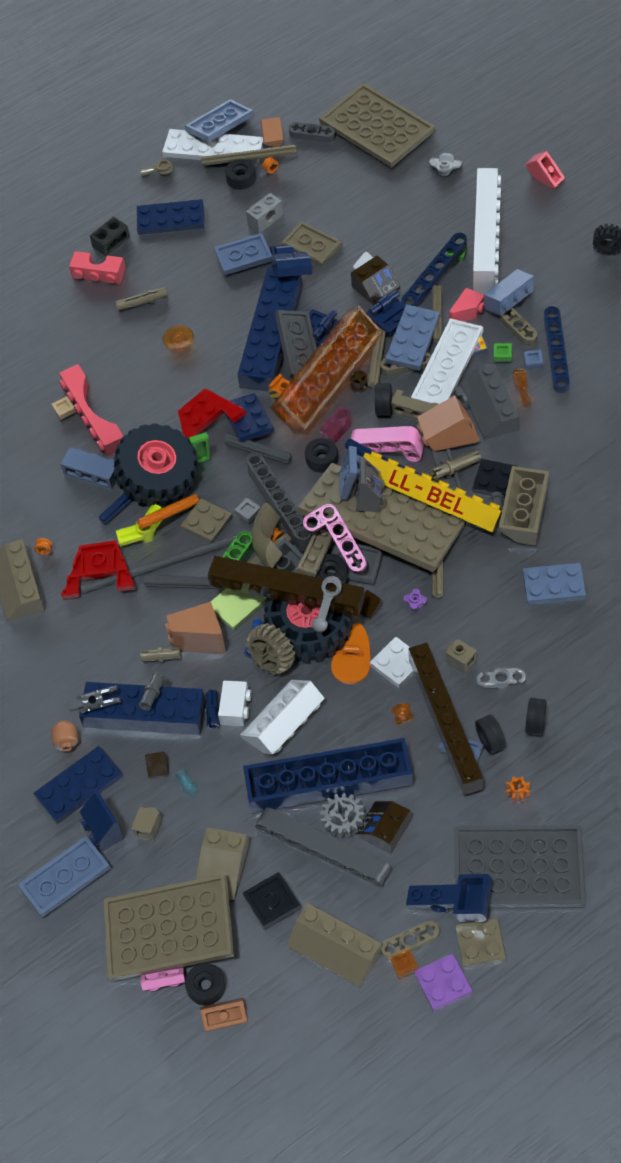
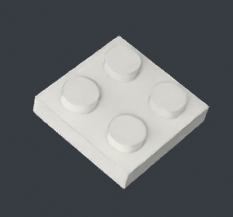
(394, 663)

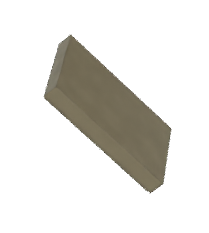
(313, 241)

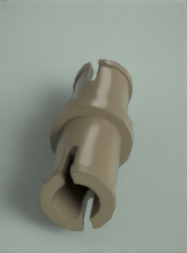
(161, 654)

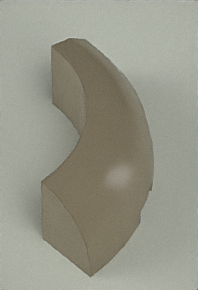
(261, 532)

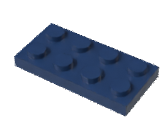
(170, 217)
(77, 784)

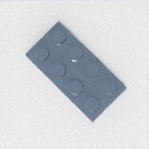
(219, 120)
(412, 337)
(64, 876)

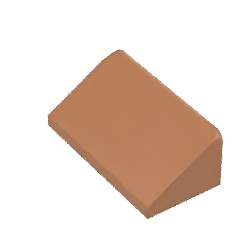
(272, 132)
(223, 1014)

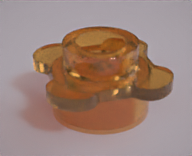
(402, 707)

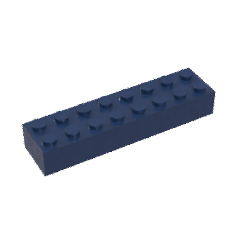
(263, 347)
(328, 773)

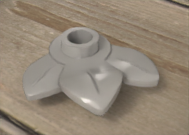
(445, 164)

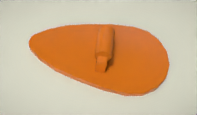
(353, 660)

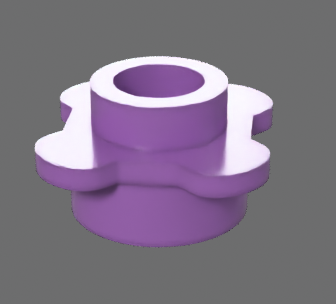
(415, 604)

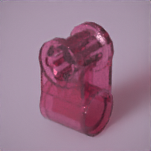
(336, 424)

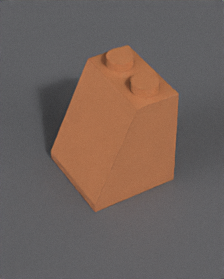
(447, 426)
(196, 630)

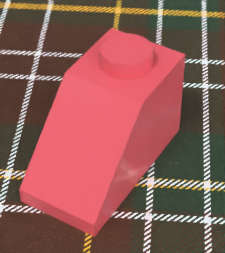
(544, 169)
(467, 306)

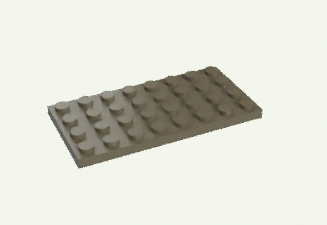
(400, 527)

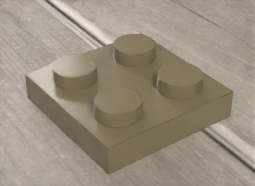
(206, 521)
(480, 943)

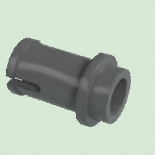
(497, 498)

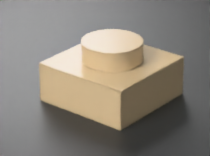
(63, 408)

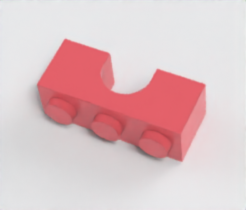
(109, 271)

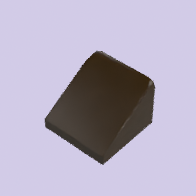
(371, 604)
(156, 765)

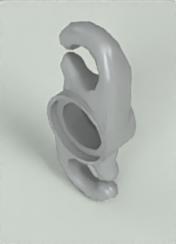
(493, 683)

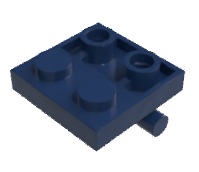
(387, 312)
(322, 324)

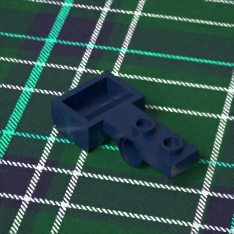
(290, 263)
(467, 897)

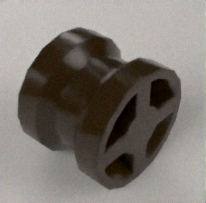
(360, 377)

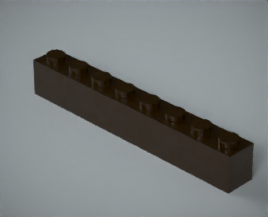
(283, 585)
(445, 719)

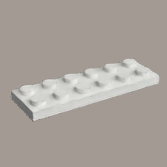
(187, 146)
(448, 362)

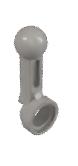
(320, 623)

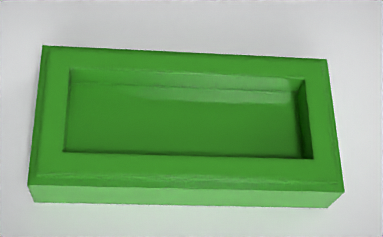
(201, 444)

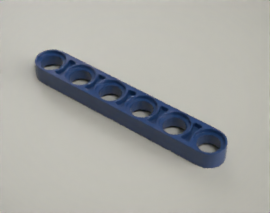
(436, 272)
(556, 349)

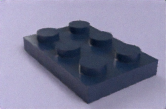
(254, 422)

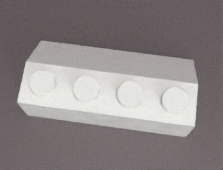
(283, 716)

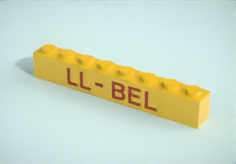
(437, 494)

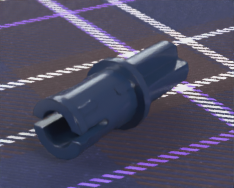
(212, 709)

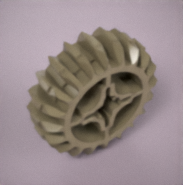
(270, 649)

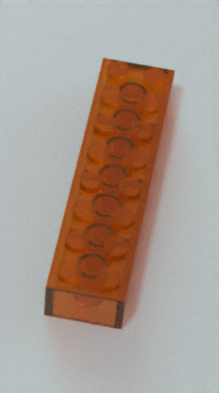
(326, 369)

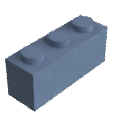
(509, 292)
(89, 467)

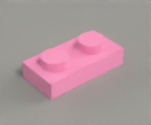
(163, 978)

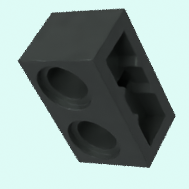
(109, 236)

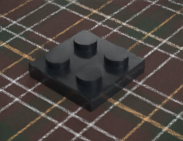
(492, 477)
(271, 900)

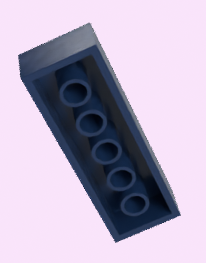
(172, 712)

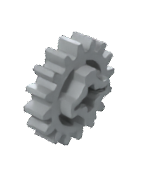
(352, 811)

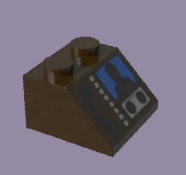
(374, 280)
(384, 825)

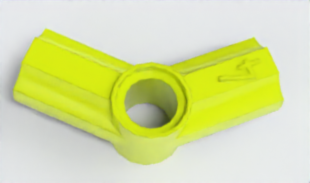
(134, 533)

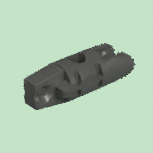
(83, 701)

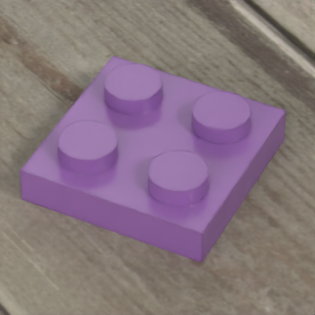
(443, 982)

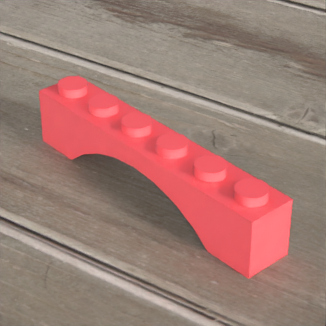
(106, 433)

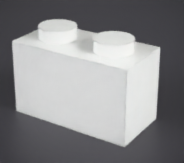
(233, 703)

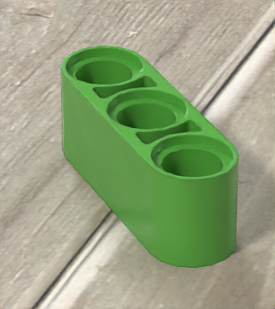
(239, 549)

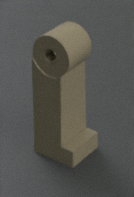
(408, 406)

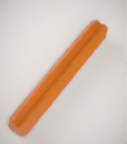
(168, 511)

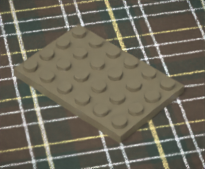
(377, 124)
(168, 927)

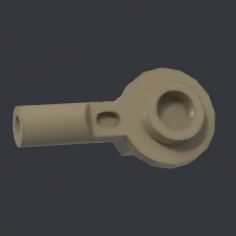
(162, 167)

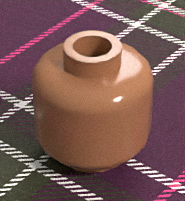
(64, 736)

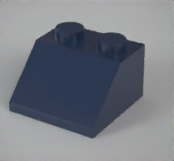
(100, 822)

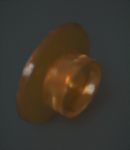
(178, 337)

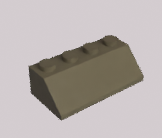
(524, 504)
(17, 582)
(334, 945)

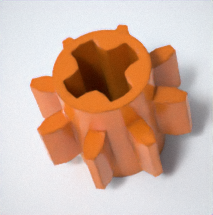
(517, 795)

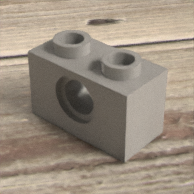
(264, 213)

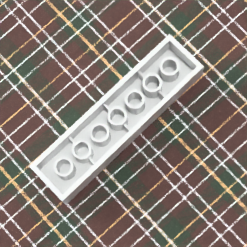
(486, 230)

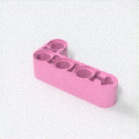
(392, 440)
(346, 536)

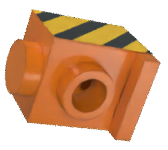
(277, 386)

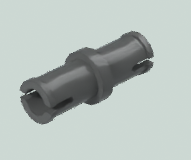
(151, 691)

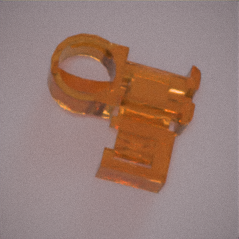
(520, 381)

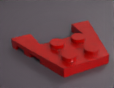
(204, 410)
(95, 562)

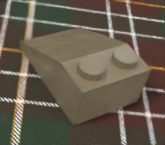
(223, 854)

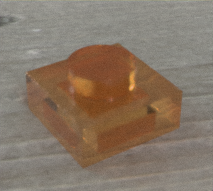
(403, 964)

